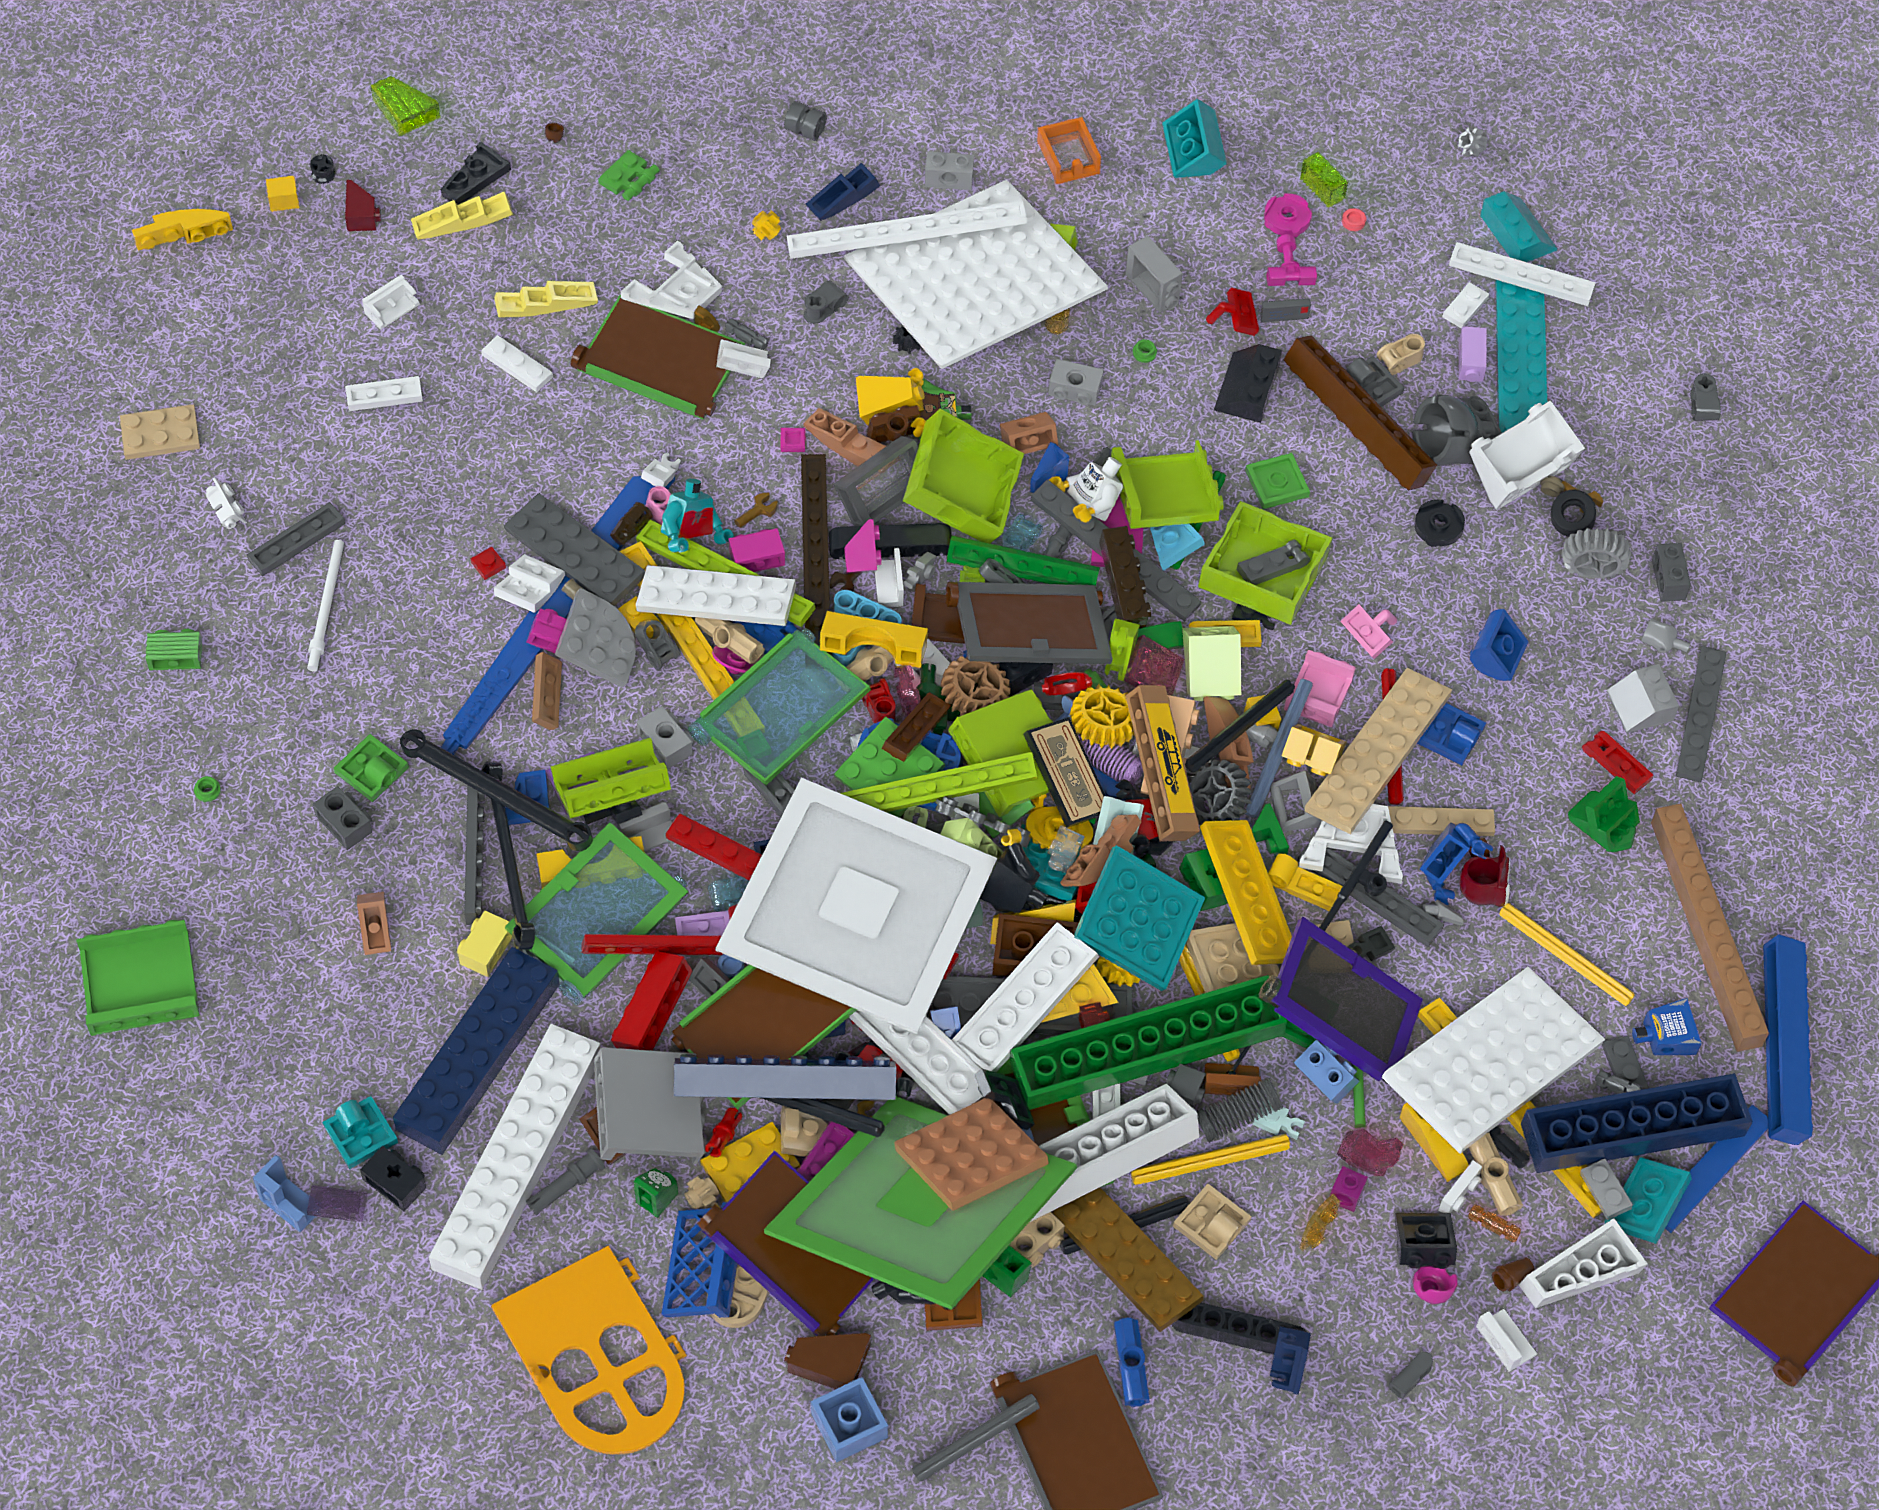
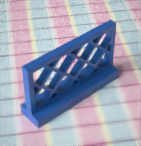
(719, 1283)

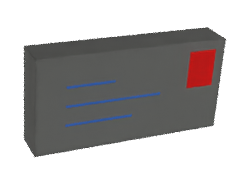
(1285, 310)

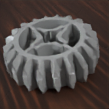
(1596, 553)

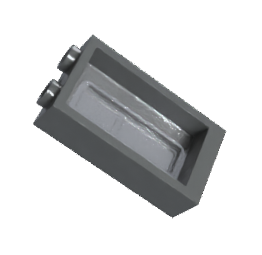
(878, 483)

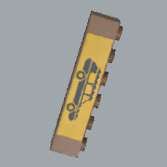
(1162, 763)

